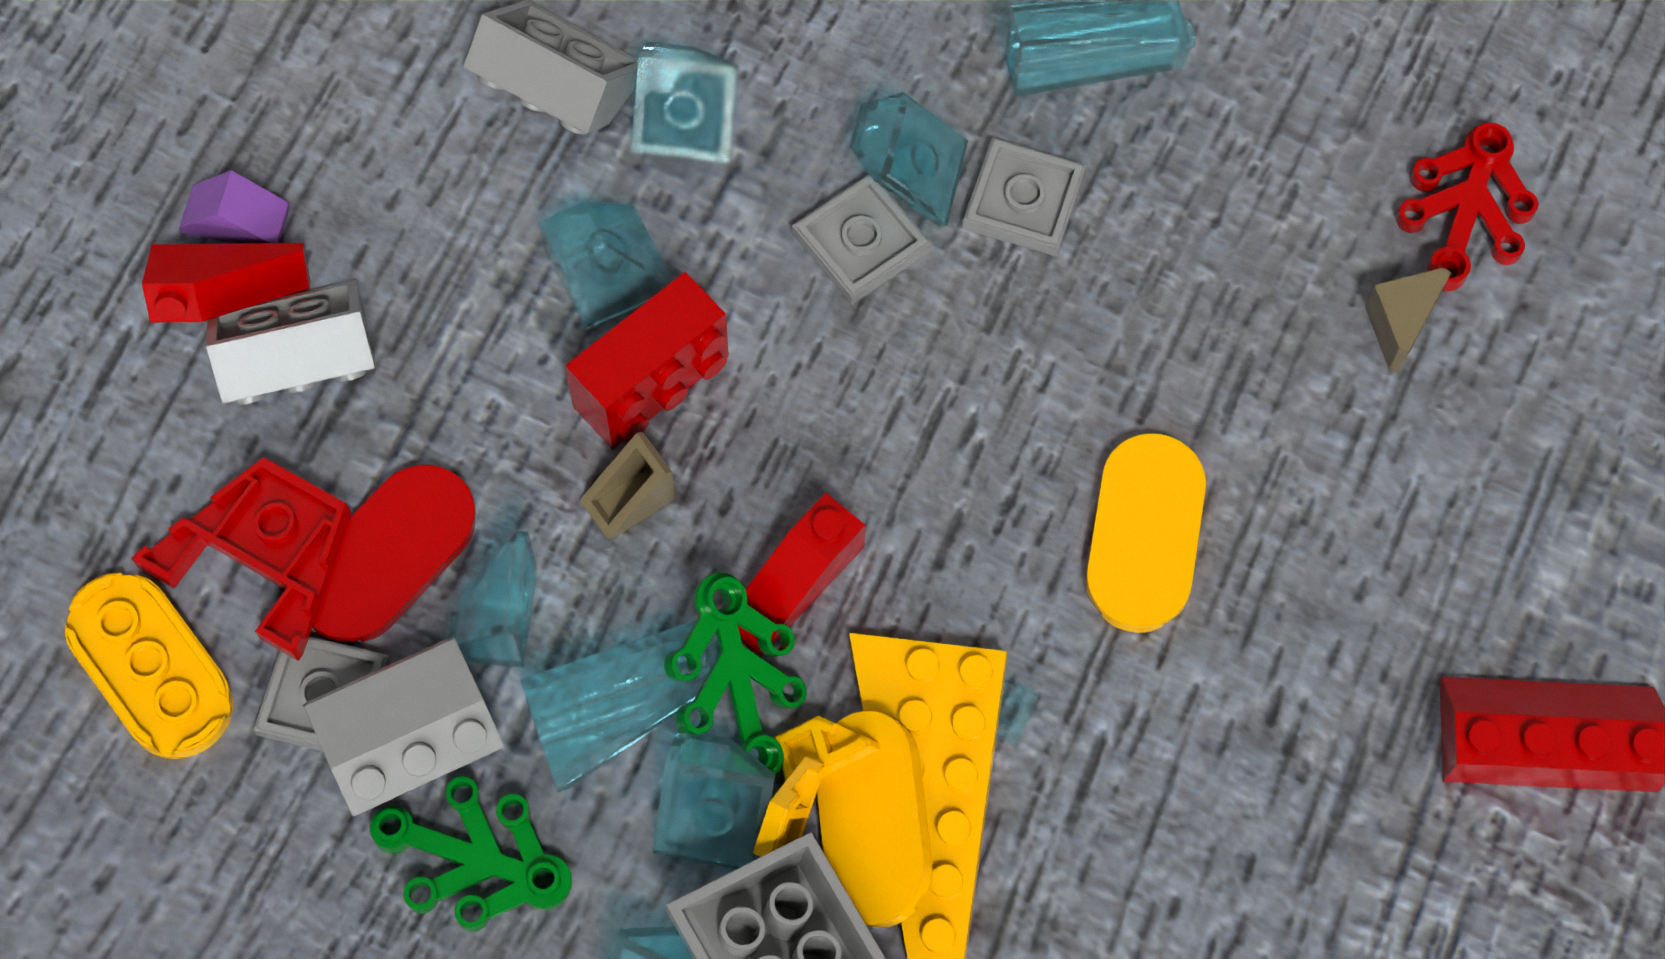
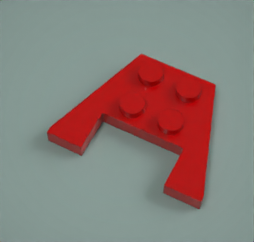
(271, 527)

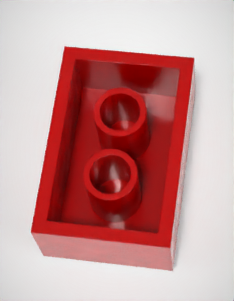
(649, 361)

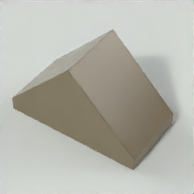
(1400, 311)
(630, 488)

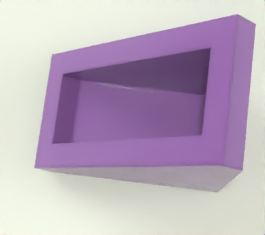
(234, 211)

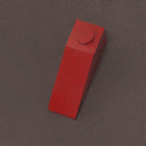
(219, 279)
(804, 565)

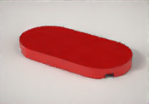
(395, 551)

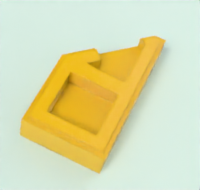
(824, 742)
(790, 807)

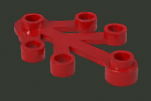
(1471, 199)

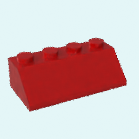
(1552, 734)

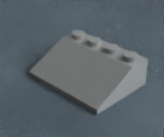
(775, 909)

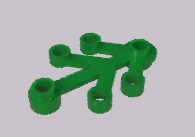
(734, 665)
(478, 859)

